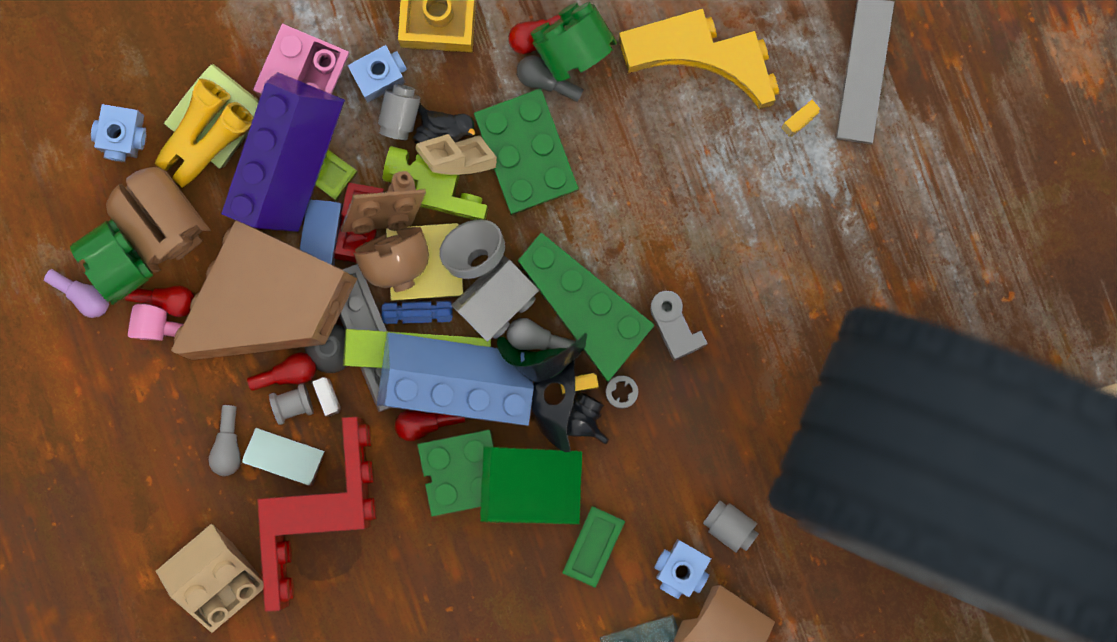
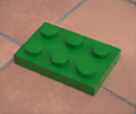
(528, 151)

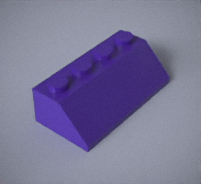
(282, 155)

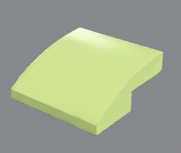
(237, 94)

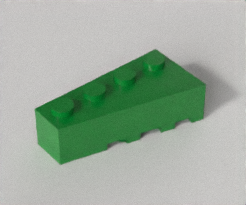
(585, 305)

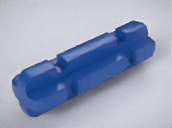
(416, 312)

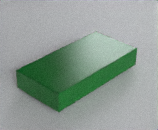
(593, 546)

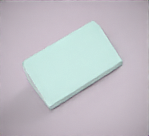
(283, 457)

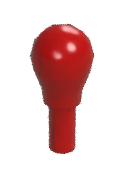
(520, 37)
(173, 299)
(295, 369)
(414, 425)

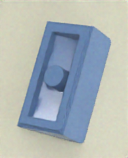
(321, 229)

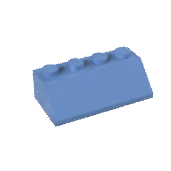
(453, 380)

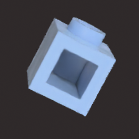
(378, 72)

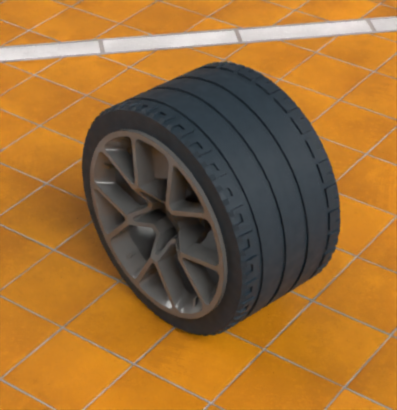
(962, 472)

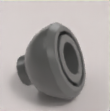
(329, 356)

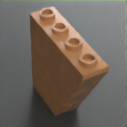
(262, 299)

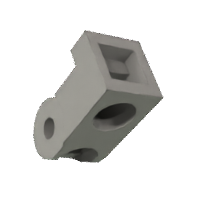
(668, 317)

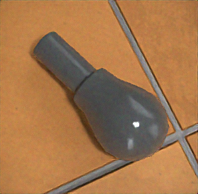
(535, 74)

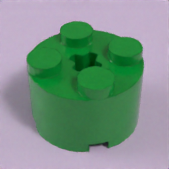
(574, 40)
(110, 262)

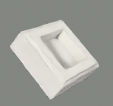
(327, 396)

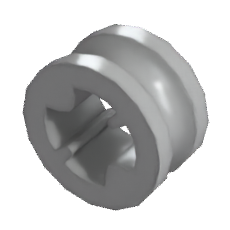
(632, 397)

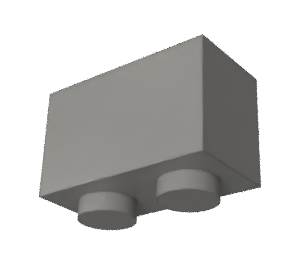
(496, 299)

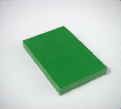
(531, 486)

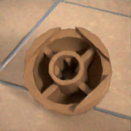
(394, 259)

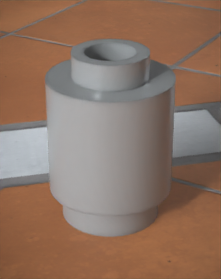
(398, 112)
(731, 526)

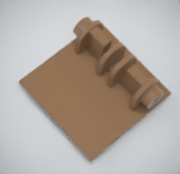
(389, 210)

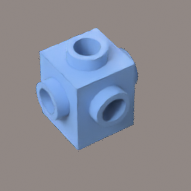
(110, 123)
(682, 555)

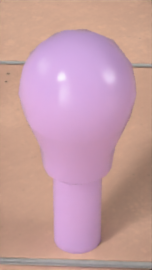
(83, 296)

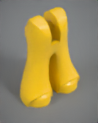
(205, 103)

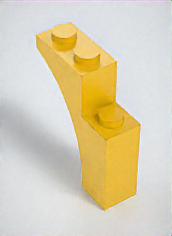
(689, 42)

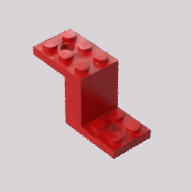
(315, 514)

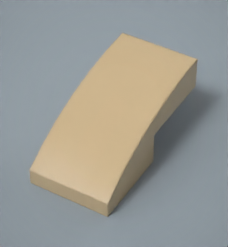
(457, 158)

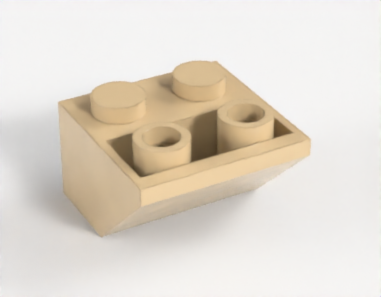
(210, 578)

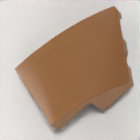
(725, 620)

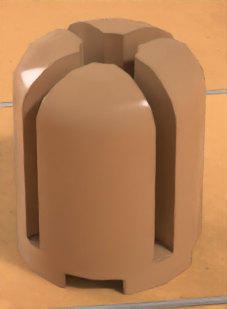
(155, 217)

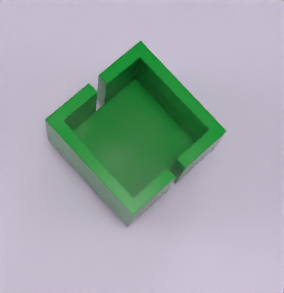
(455, 471)

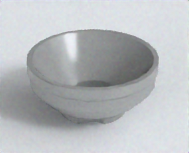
(467, 243)

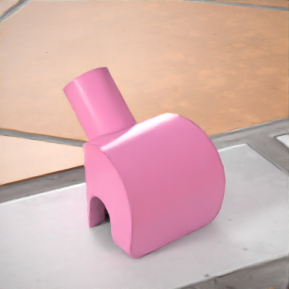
(150, 323)

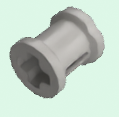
(291, 404)

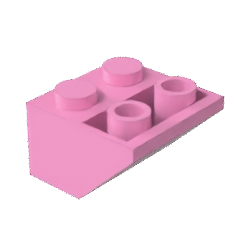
(303, 59)

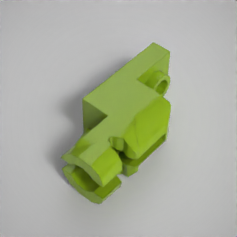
(439, 187)

